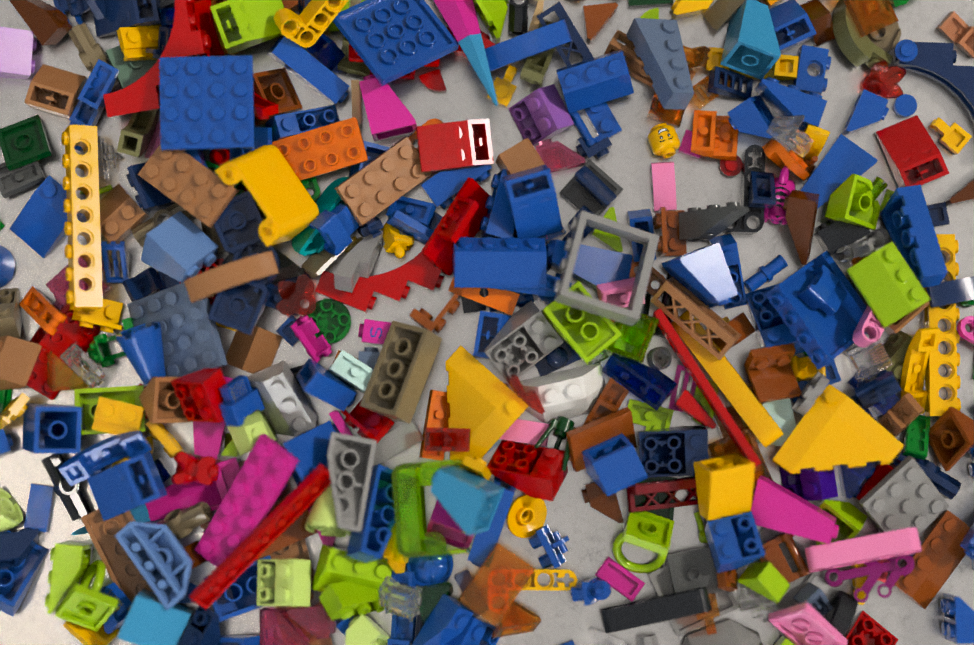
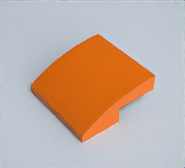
(713, 136)

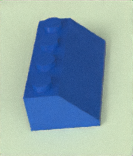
(500, 262)

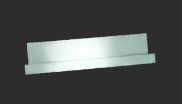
(351, 371)

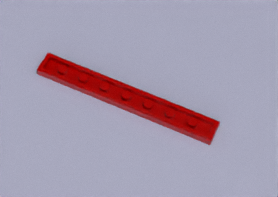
(705, 388)
(262, 537)

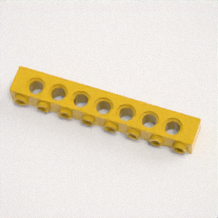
(85, 137)
(951, 359)

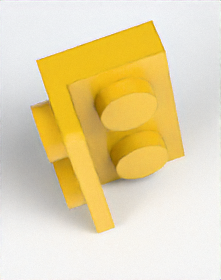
(106, 316)

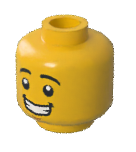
(663, 140)

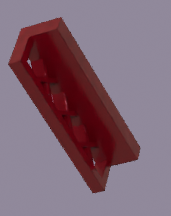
(662, 486)

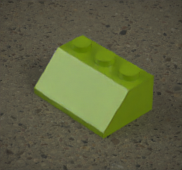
(888, 284)
(336, 567)

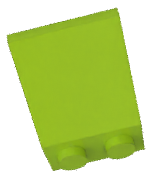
(583, 331)
(89, 397)

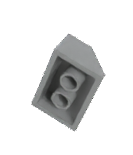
(283, 400)

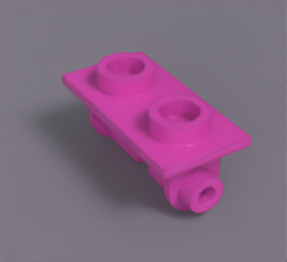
(305, 331)

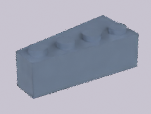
(664, 58)

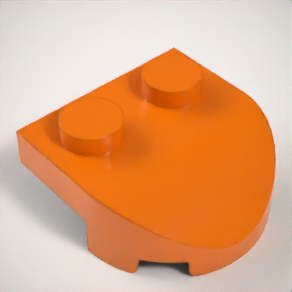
(783, 157)

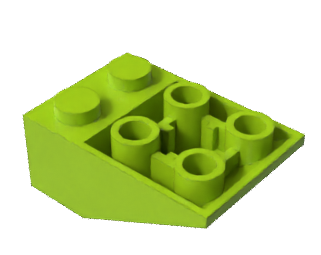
(246, 22)
(68, 568)

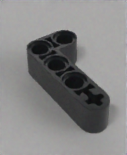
(754, 212)

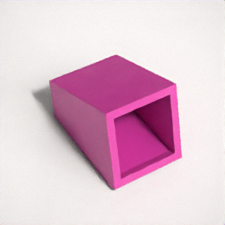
(385, 110)
(443, 523)

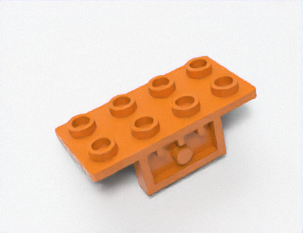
(324, 149)

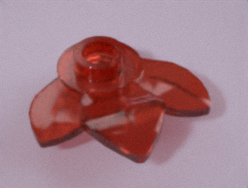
(886, 80)
(294, 294)

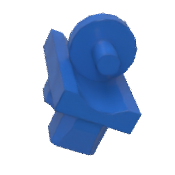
(552, 544)
(591, 591)

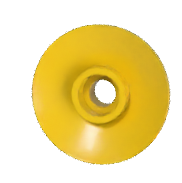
(532, 519)

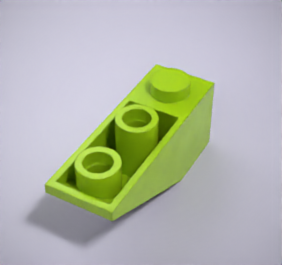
(349, 599)

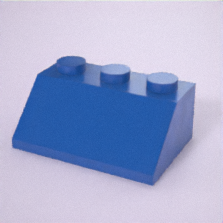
(595, 81)

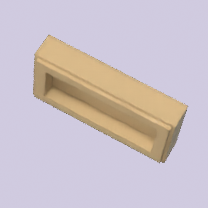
(357, 102)

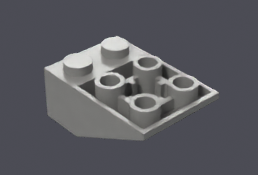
(522, 341)

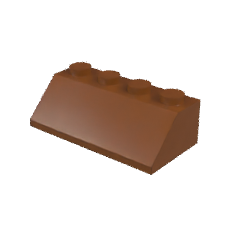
(936, 561)

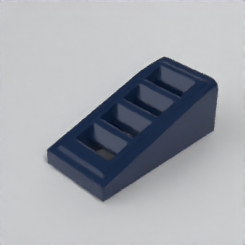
(722, 89)

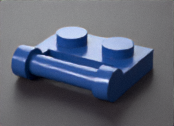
(602, 121)

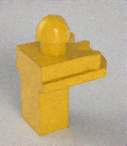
(396, 242)

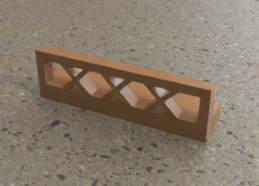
(634, 63)
(701, 312)

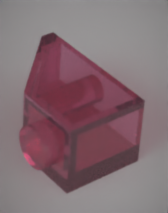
(558, 156)
(313, 620)

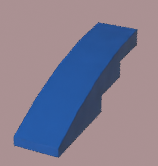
(528, 45)
(91, 97)

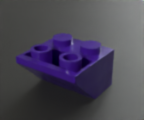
(811, 484)

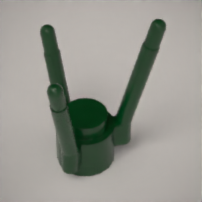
(560, 428)

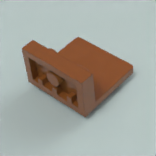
(668, 229)
(424, 319)
(772, 373)

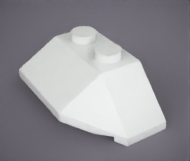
(566, 392)

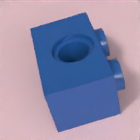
(812, 57)

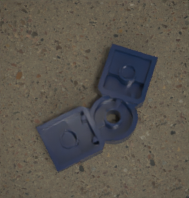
(239, 235)

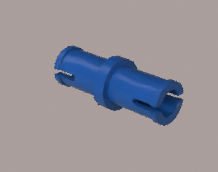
(765, 273)

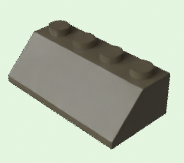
(401, 371)

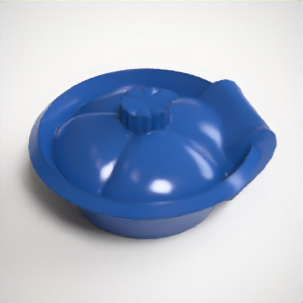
(430, 569)

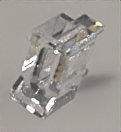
(868, 360)
(83, 366)
(400, 598)

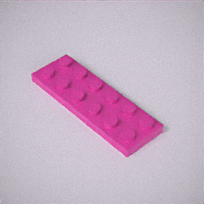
(247, 499)

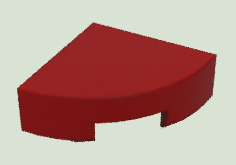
(433, 81)

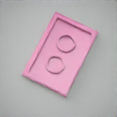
(805, 626)

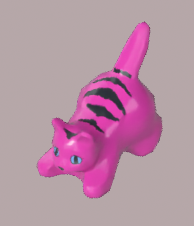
(783, 188)

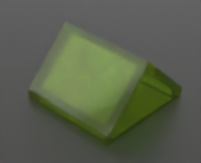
(635, 338)

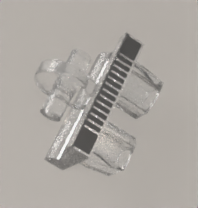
(103, 158)
(749, 602)

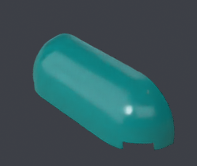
(309, 239)

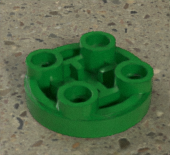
(332, 320)

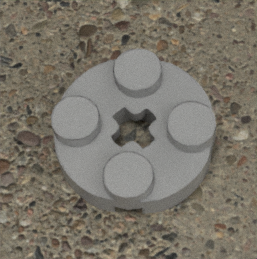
(810, 393)

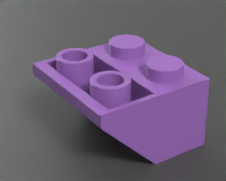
(541, 115)

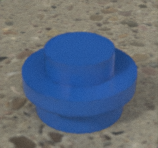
(906, 50)

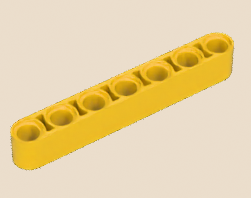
(732, 386)

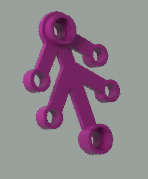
(873, 571)

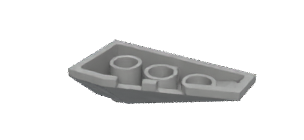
(350, 473)

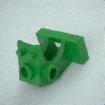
(100, 348)

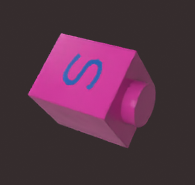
(373, 331)

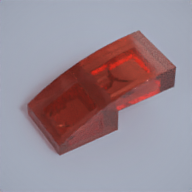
(529, 397)

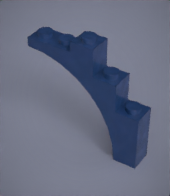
(937, 62)

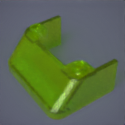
(410, 513)

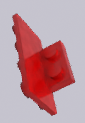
(459, 221)
(66, 334)

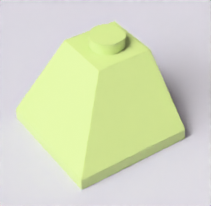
(248, 433)
(365, 632)

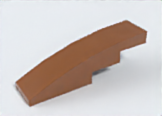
(607, 402)

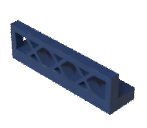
(575, 36)

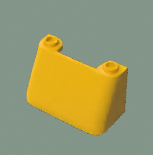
(276, 191)

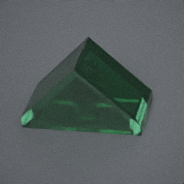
(430, 597)

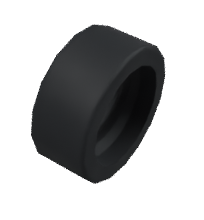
(843, 611)

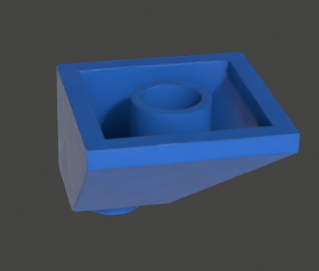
(751, 117)

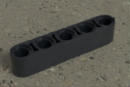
(656, 610)

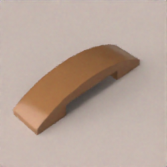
(231, 275)

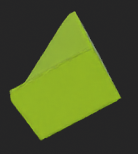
(230, 447)

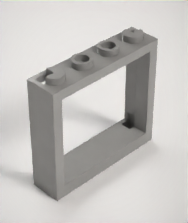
(563, 295)

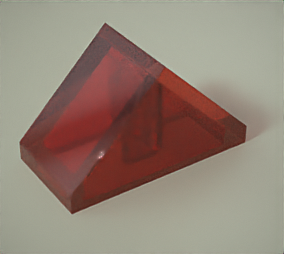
(447, 439)

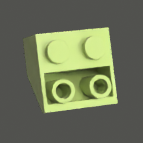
(283, 582)

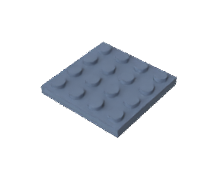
(187, 333)

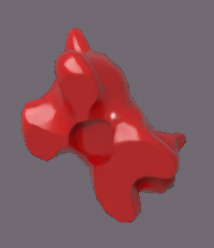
(194, 469)

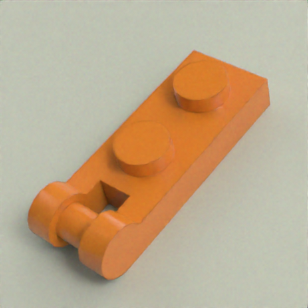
(42, 310)

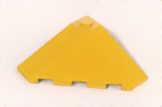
(479, 403)
(836, 434)

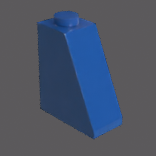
(325, 385)

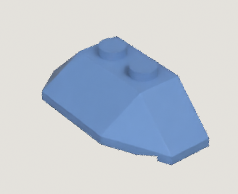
(158, 559)

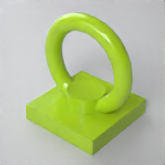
(647, 532)
(86, 605)

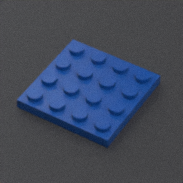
(395, 36)
(207, 103)

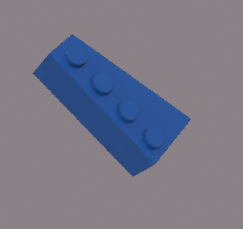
(914, 234)
(377, 519)

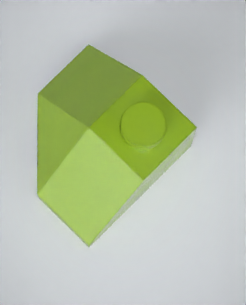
(492, 15)
(854, 203)
(848, 517)

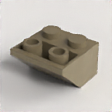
(10, 313)

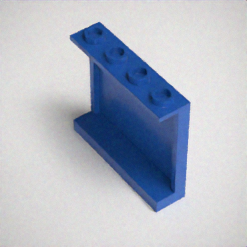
(816, 332)

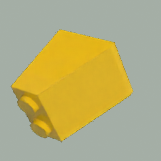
(724, 486)

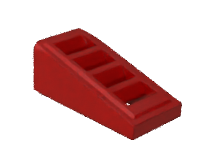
(690, 406)

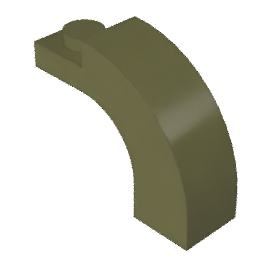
(853, 46)
(537, 66)
(138, 133)

